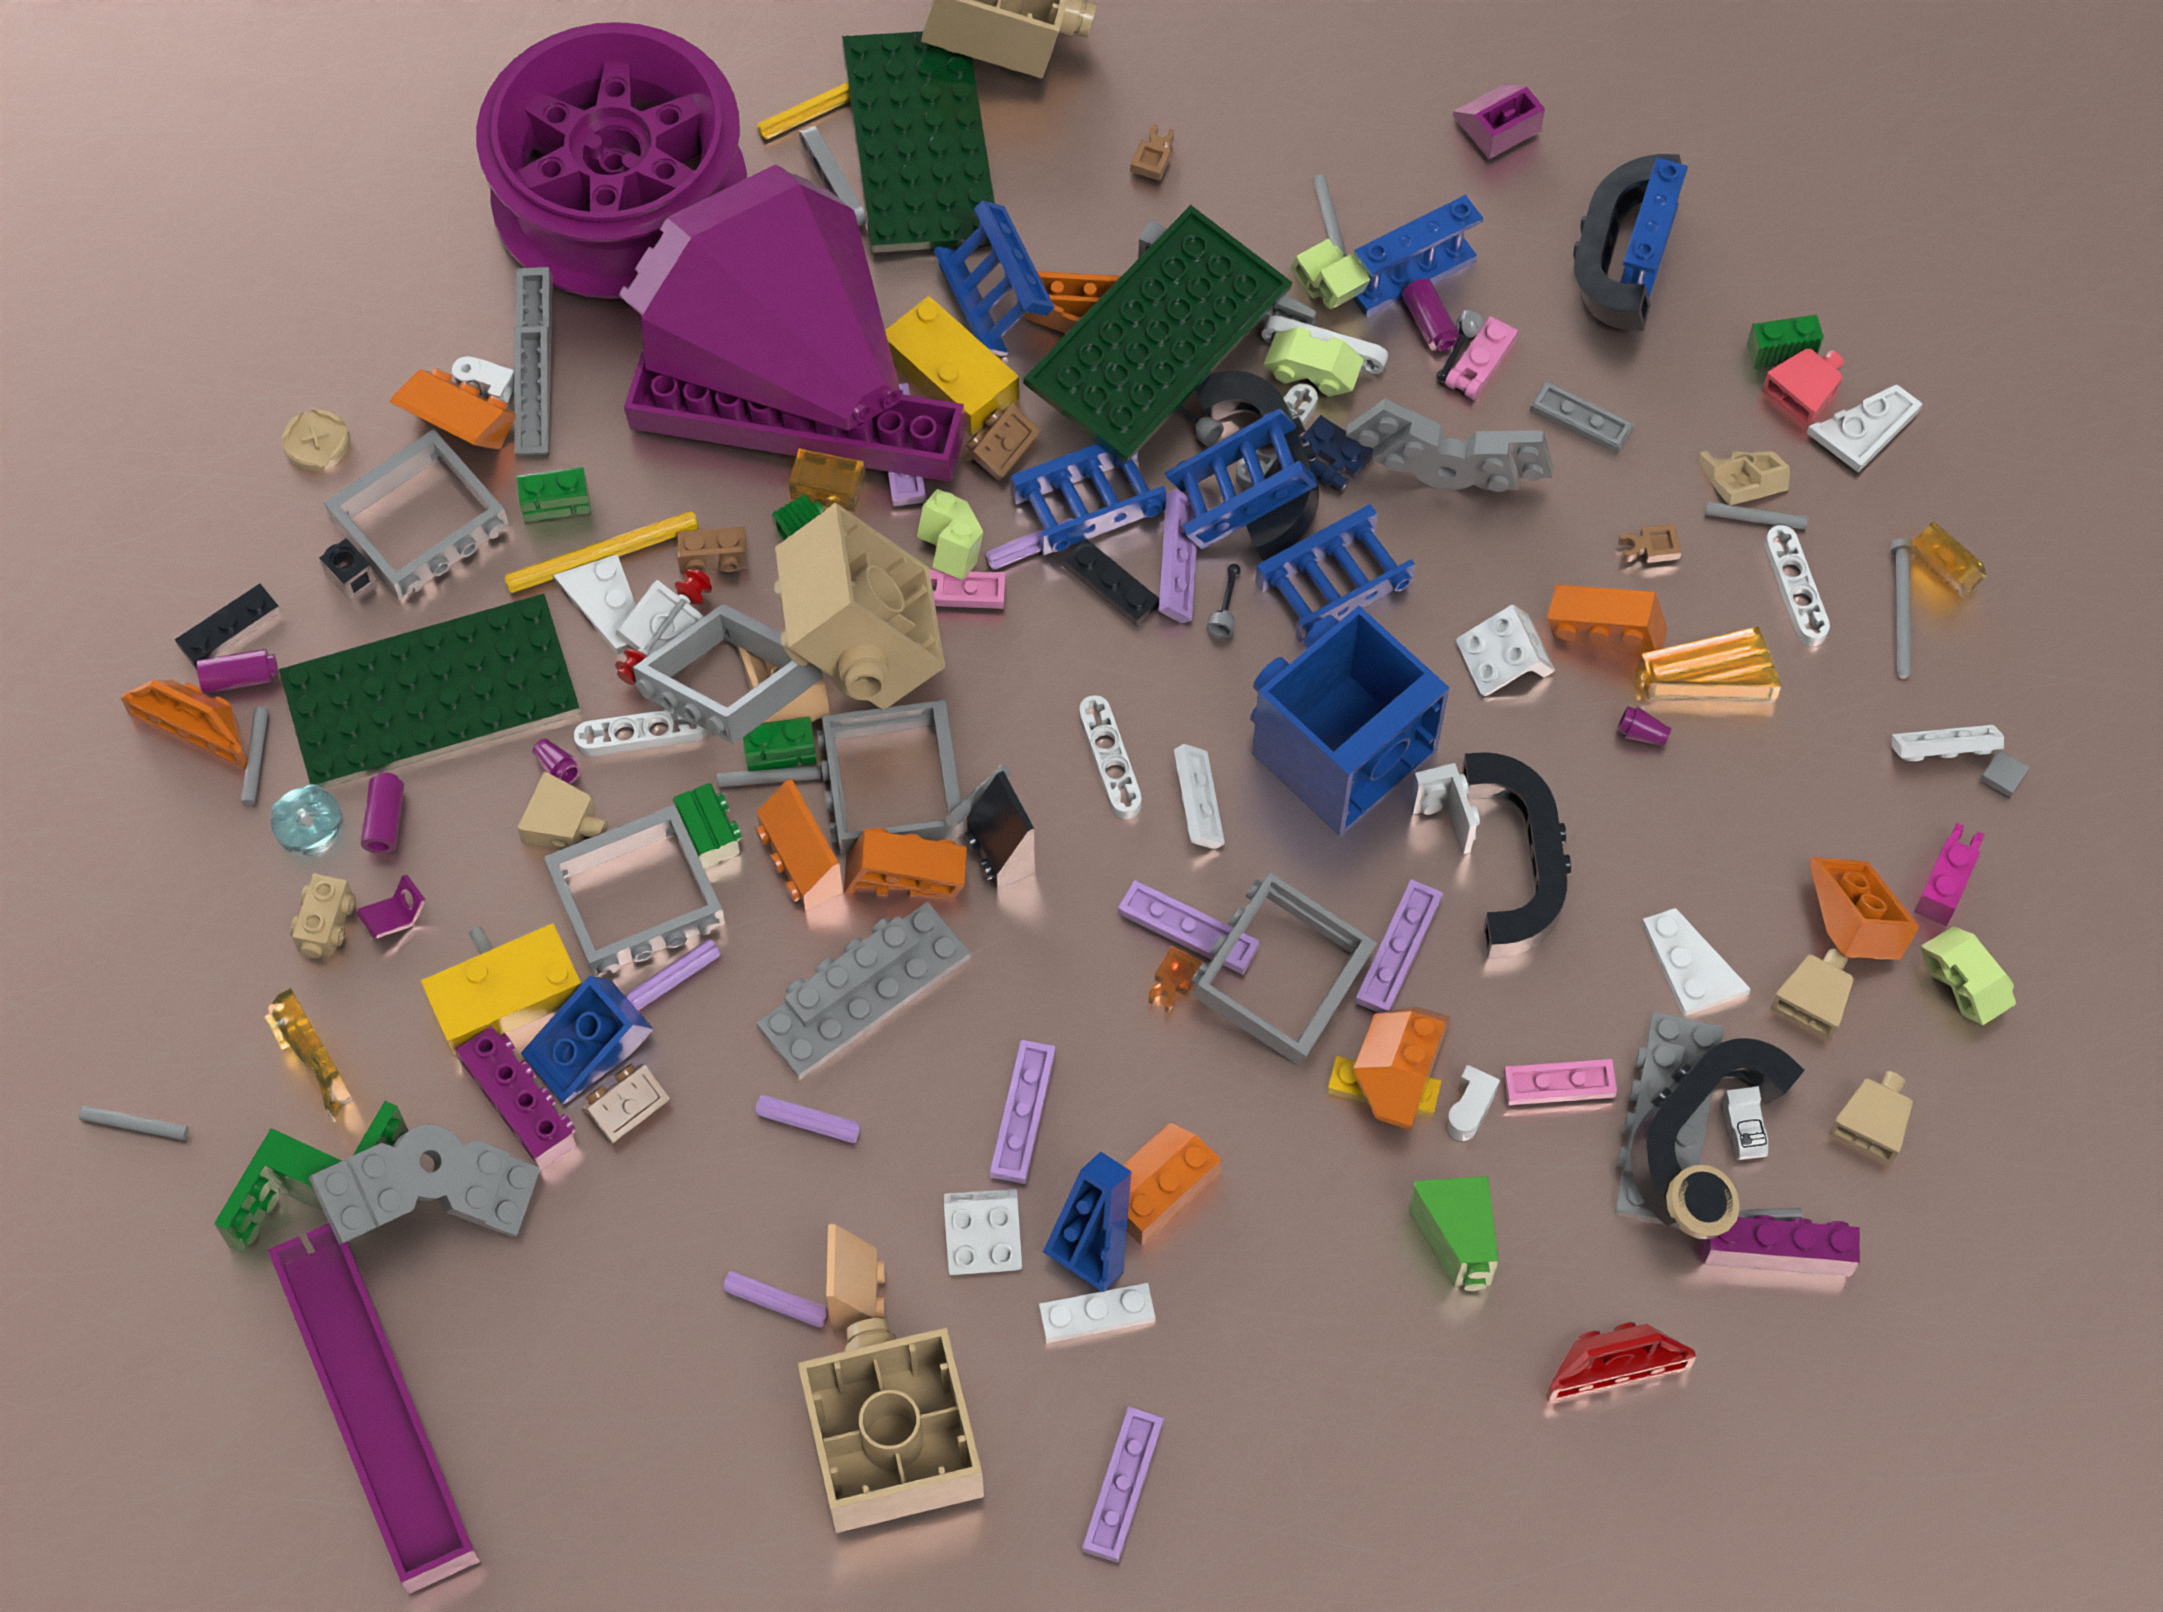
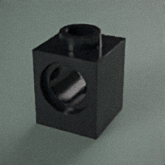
(349, 580)

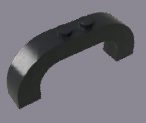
(1609, 301)
(1245, 392)
(1523, 788)
(1654, 1141)

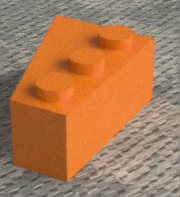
(1071, 296)

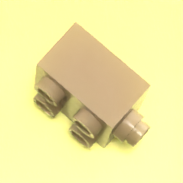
(1007, 31)
(857, 608)
(890, 1426)

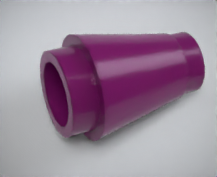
(1643, 727)
(556, 761)

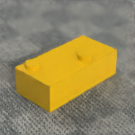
(951, 363)
(502, 987)

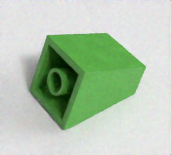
(1458, 1227)

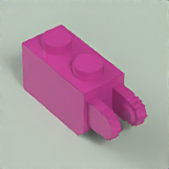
(1949, 877)

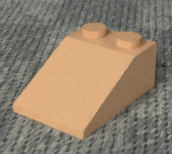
(811, 703)
(852, 1279)

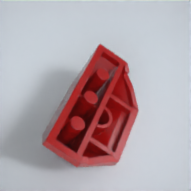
(1618, 1359)

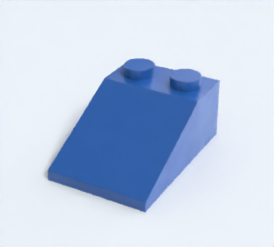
(586, 1038)

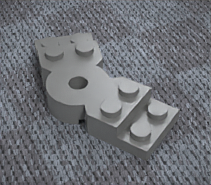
(1416, 444)
(386, 1181)

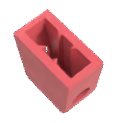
(1805, 384)

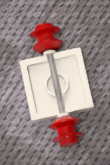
(660, 618)

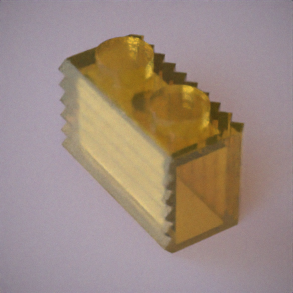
(1948, 559)

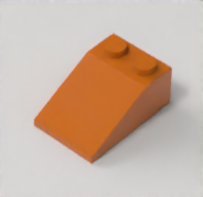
(1861, 910)

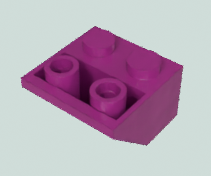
(1501, 118)

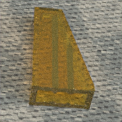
(1712, 669)

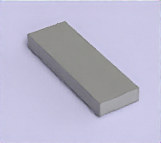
(1581, 417)

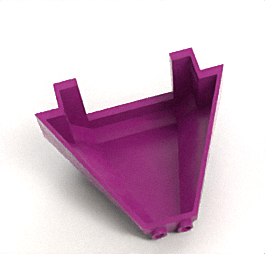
(768, 302)

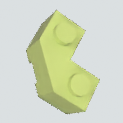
(1329, 274)
(1328, 365)
(955, 532)
(1971, 971)

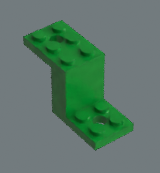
(285, 1167)

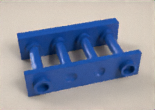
(1653, 224)
(1421, 249)
(1019, 275)
(1074, 467)
(1252, 503)
(1332, 541)

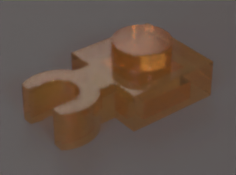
(1174, 975)

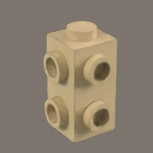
(322, 916)

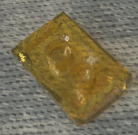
(295, 1031)

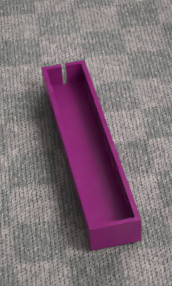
(374, 1409)

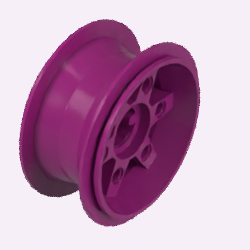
(616, 123)

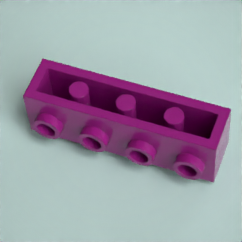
(516, 1097)
(1787, 1246)

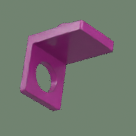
(393, 913)

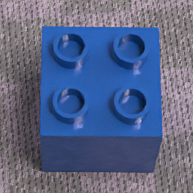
(1347, 717)

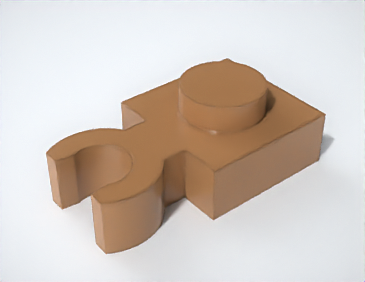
(1153, 156)
(1655, 542)

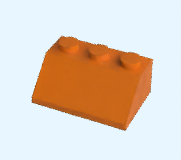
(456, 408)
(798, 847)
(1167, 1178)

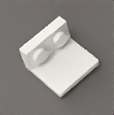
(1503, 650)
(1446, 788)
(982, 1231)

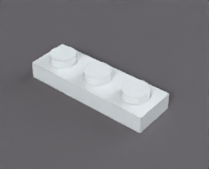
(1947, 742)
(1199, 796)
(1097, 1312)

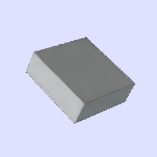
(2004, 773)

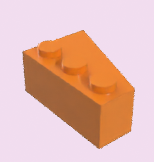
(1608, 618)
(905, 863)

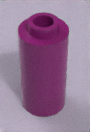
(1430, 315)
(236, 671)
(382, 813)

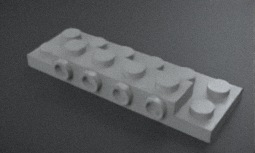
(861, 988)
(1668, 1045)

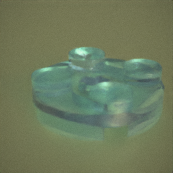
(302, 802)

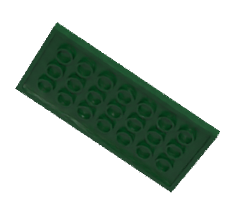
(916, 141)
(1157, 333)
(429, 692)

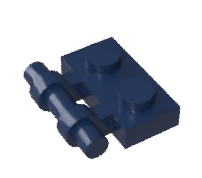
(1339, 450)

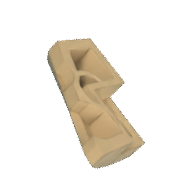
(1746, 475)

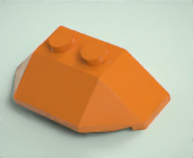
(189, 716)
(1399, 1061)

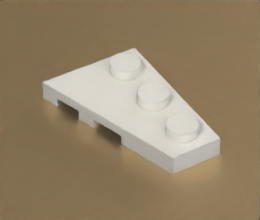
(1867, 428)
(602, 595)
(1690, 964)

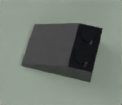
(1001, 834)

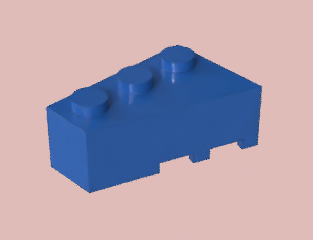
(1094, 1223)

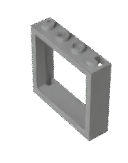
(391, 475)
(752, 709)
(883, 721)
(615, 844)
(1316, 917)

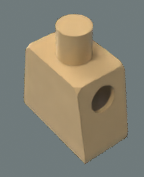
(559, 815)
(1816, 993)
(1876, 1118)

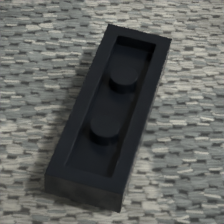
(1111, 582)
(228, 625)

